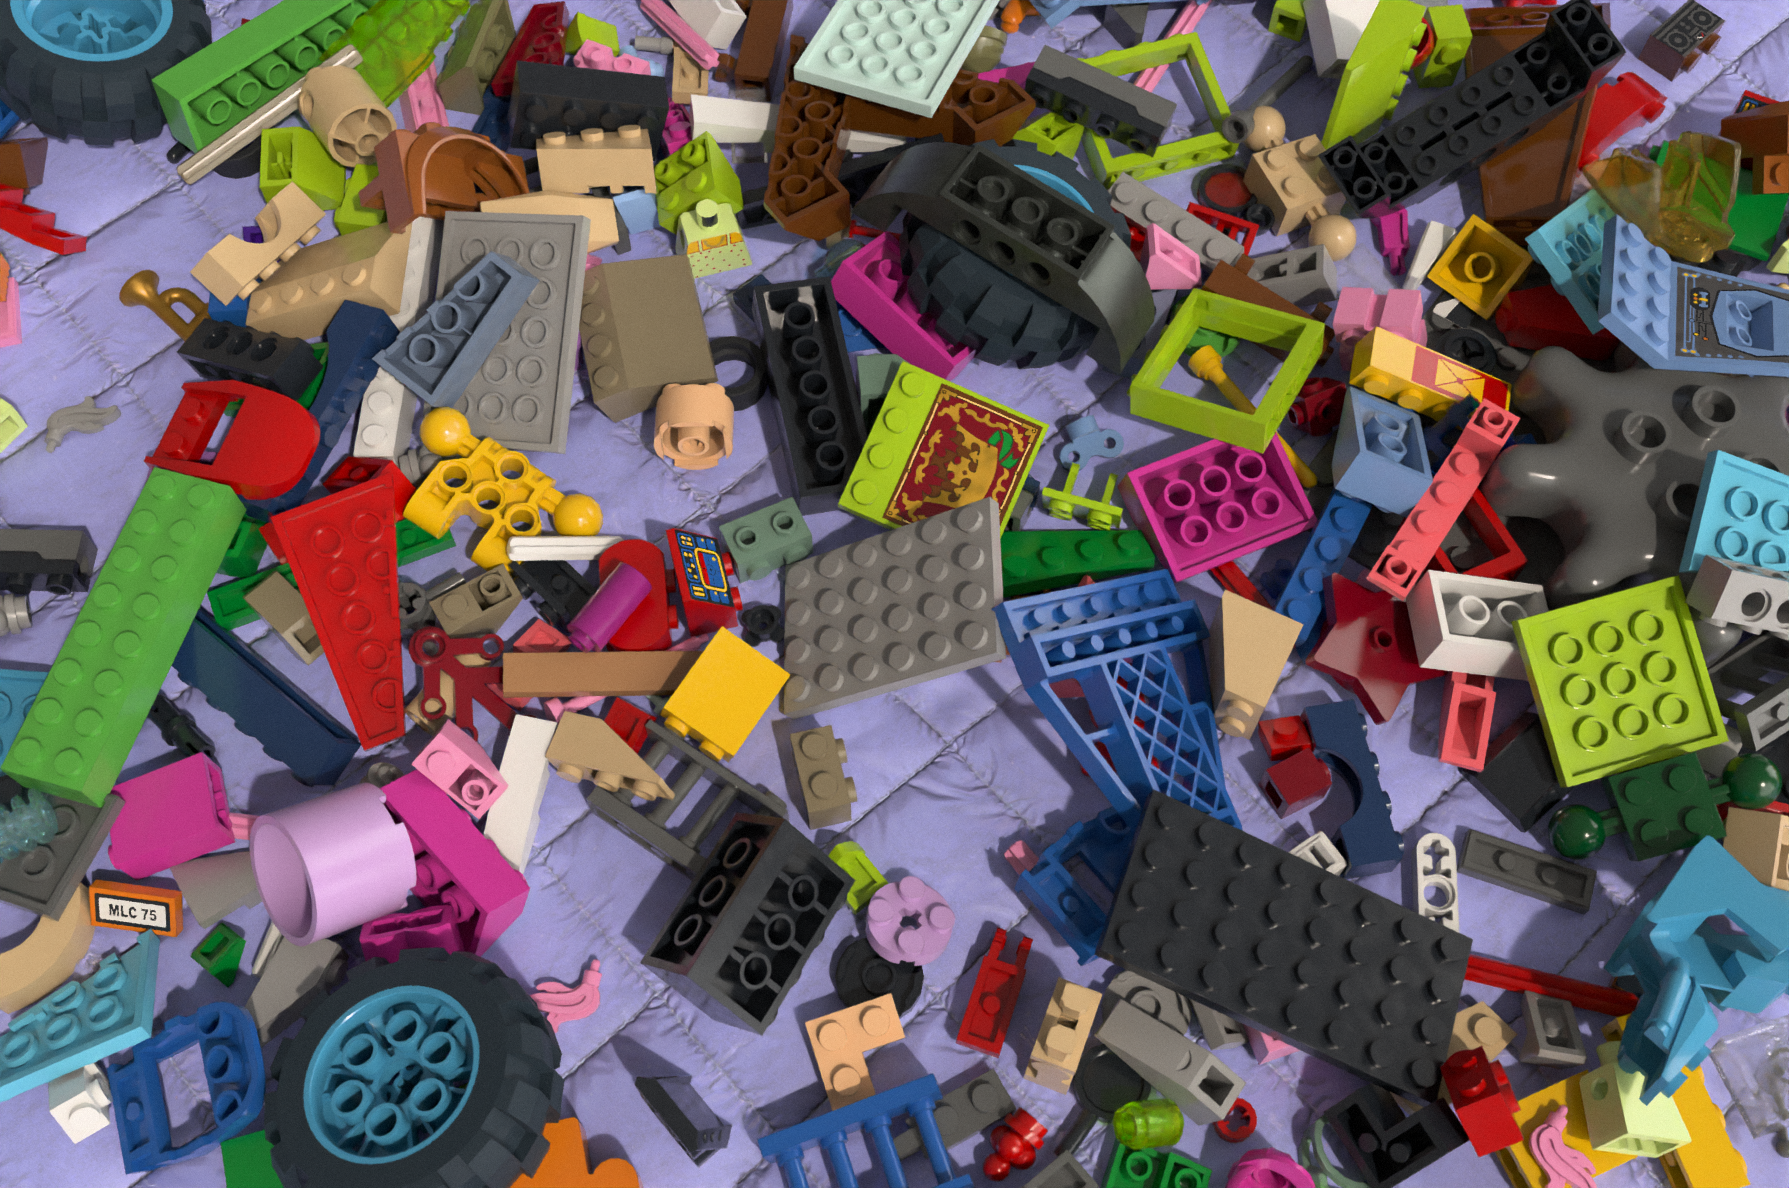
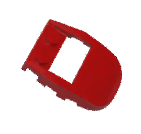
(263, 449)

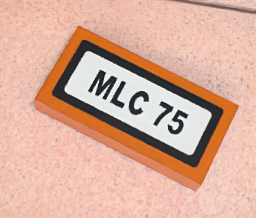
(136, 908)

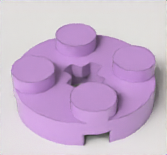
(909, 944)

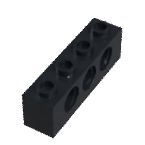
(251, 356)

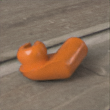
(1015, 13)

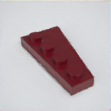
(538, 41)

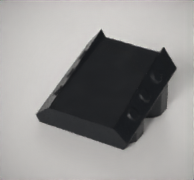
(1520, 774)
(685, 1115)

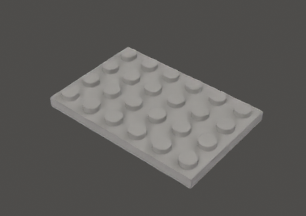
(528, 377)
(894, 610)

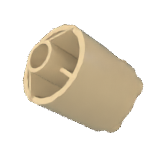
(344, 114)

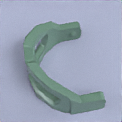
(1319, 1175)

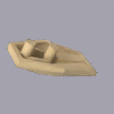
(600, 210)

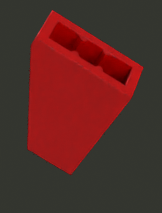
(1544, 319)

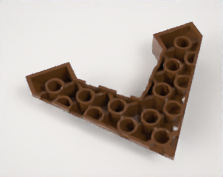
(818, 122)

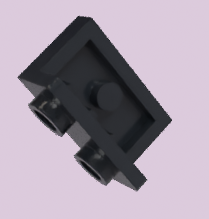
(554, 587)

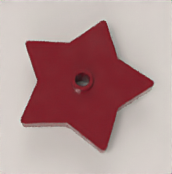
(1368, 646)

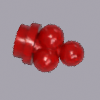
(1013, 1145)

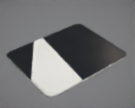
(1454, 310)

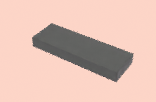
(1527, 871)

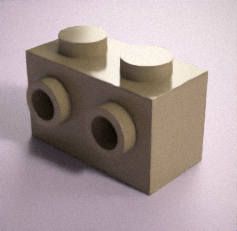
(821, 777)

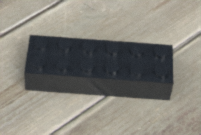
(810, 389)

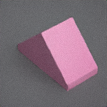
(1168, 261)

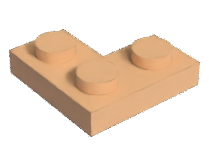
(840, 1044)

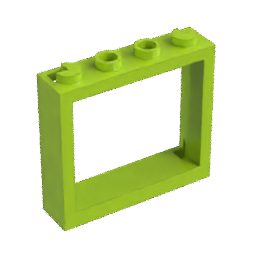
(1172, 156)
(1243, 320)

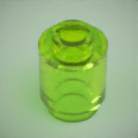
(1148, 1124)

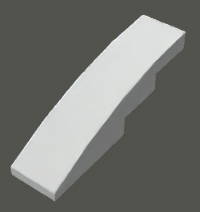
(515, 815)

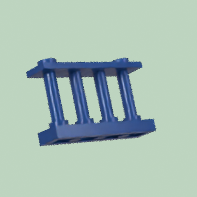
(875, 1117)

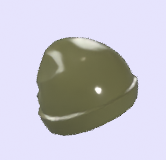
(986, 51)

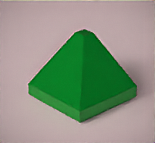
(220, 954)

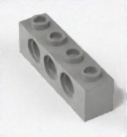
(1742, 595)

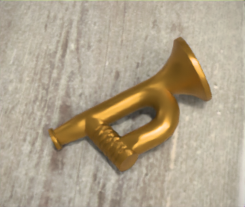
(142, 290)

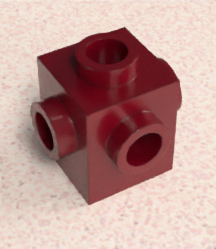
(1318, 406)

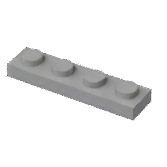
(1144, 206)

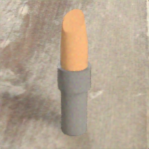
(664, 45)

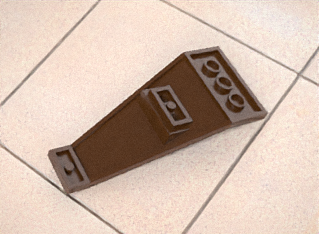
(1537, 175)

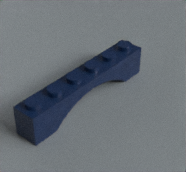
(353, 341)

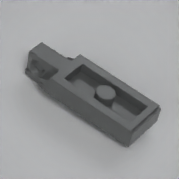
(961, 1114)

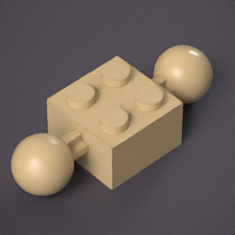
(1296, 185)

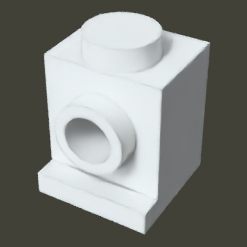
(81, 1101)

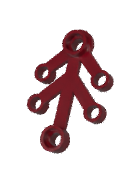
(468, 682)

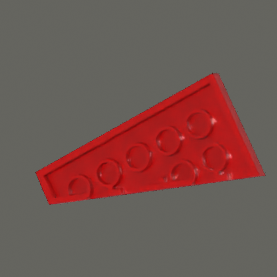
(349, 581)

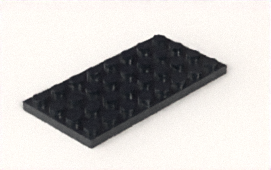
(1287, 948)

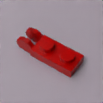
(994, 998)

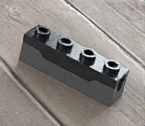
(1099, 101)
(46, 561)

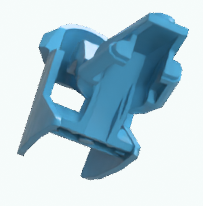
(1687, 963)

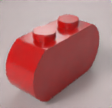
(654, 618)

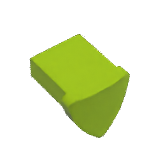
(588, 28)
(852, 859)

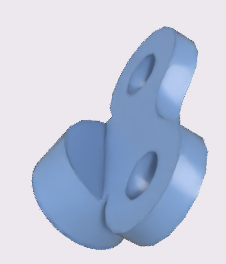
(1089, 442)

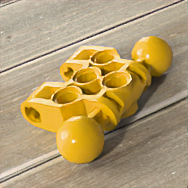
(481, 469)

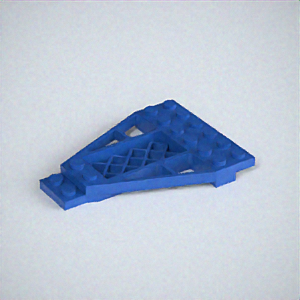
(1094, 638)

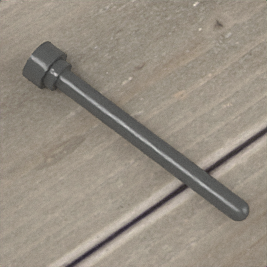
(1240, 123)

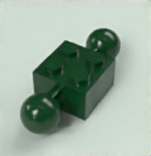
(1664, 806)

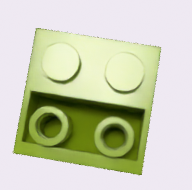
(1051, 134)
(300, 157)
(693, 175)

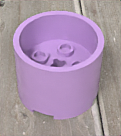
(331, 863)

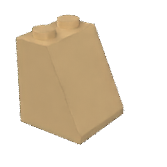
(1246, 661)

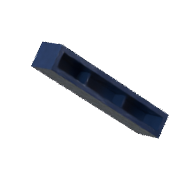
(263, 703)

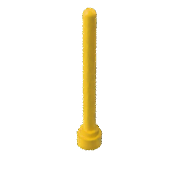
(1207, 365)

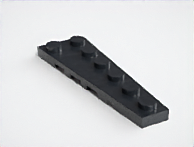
(854, 175)

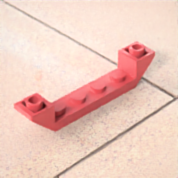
(1444, 500)

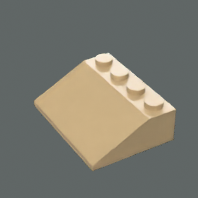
(318, 279)

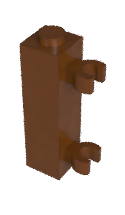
(760, 47)
(1235, 283)

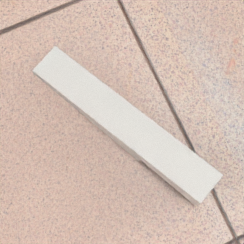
(756, 123)

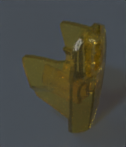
(1678, 203)

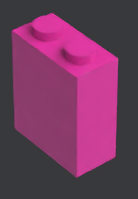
(170, 817)

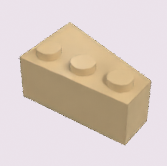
(596, 160)

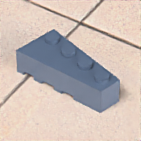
(459, 331)

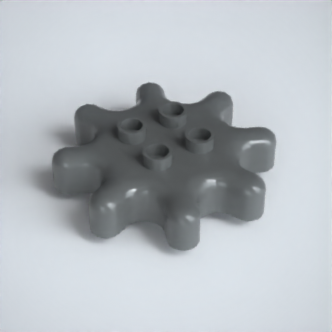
(1629, 467)

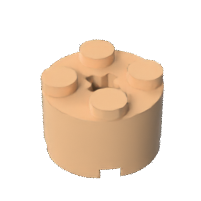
(694, 425)

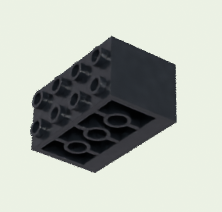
(749, 922)

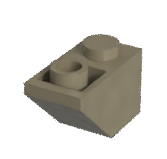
(478, 605)
(286, 615)

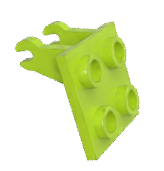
(1065, 505)

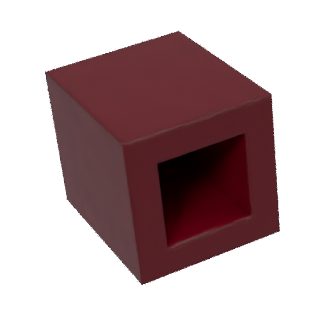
(1296, 782)

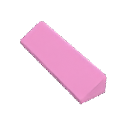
(422, 102)

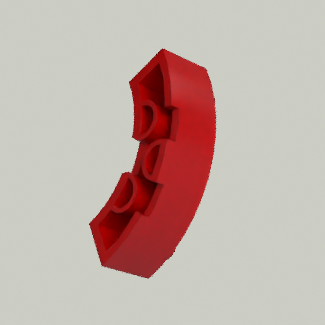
(1617, 111)

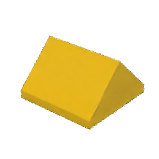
(1481, 267)

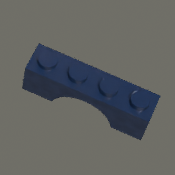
(1368, 836)

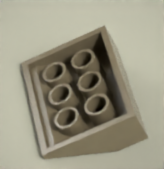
(642, 332)

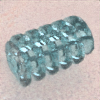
(26, 825)

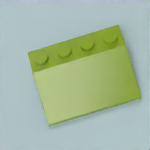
(1376, 72)

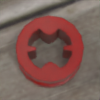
(1242, 1132)

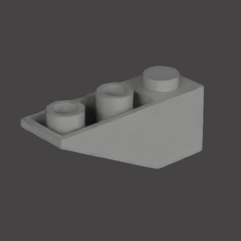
(1171, 1063)

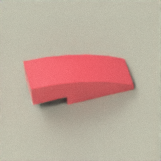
(1465, 719)

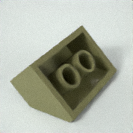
(476, 56)

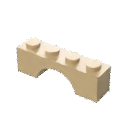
(235, 265)

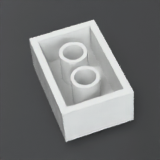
(1467, 624)

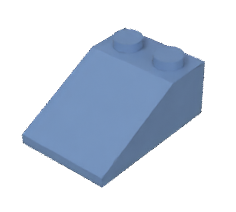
(1380, 454)

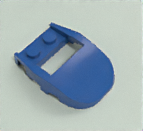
(1070, 910)
(233, 1076)

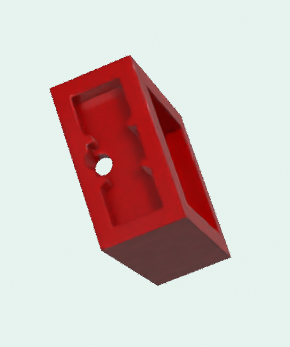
(1508, 557)

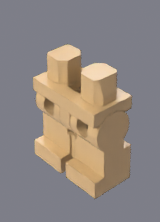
(1062, 1036)

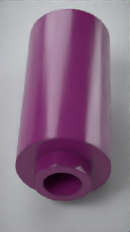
(608, 608)

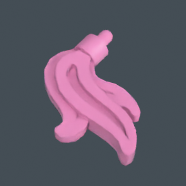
(567, 1003)
(1556, 1159)

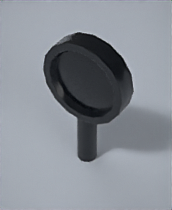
(1101, 1088)

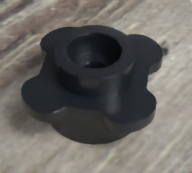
(762, 614)

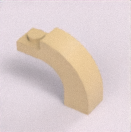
(47, 955)

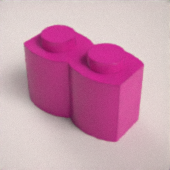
(419, 929)

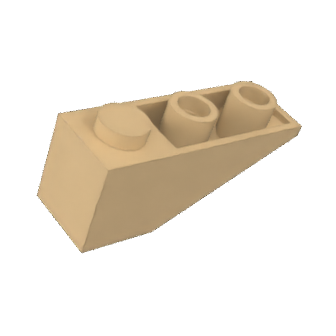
(592, 751)

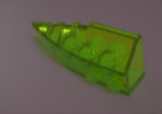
(398, 41)

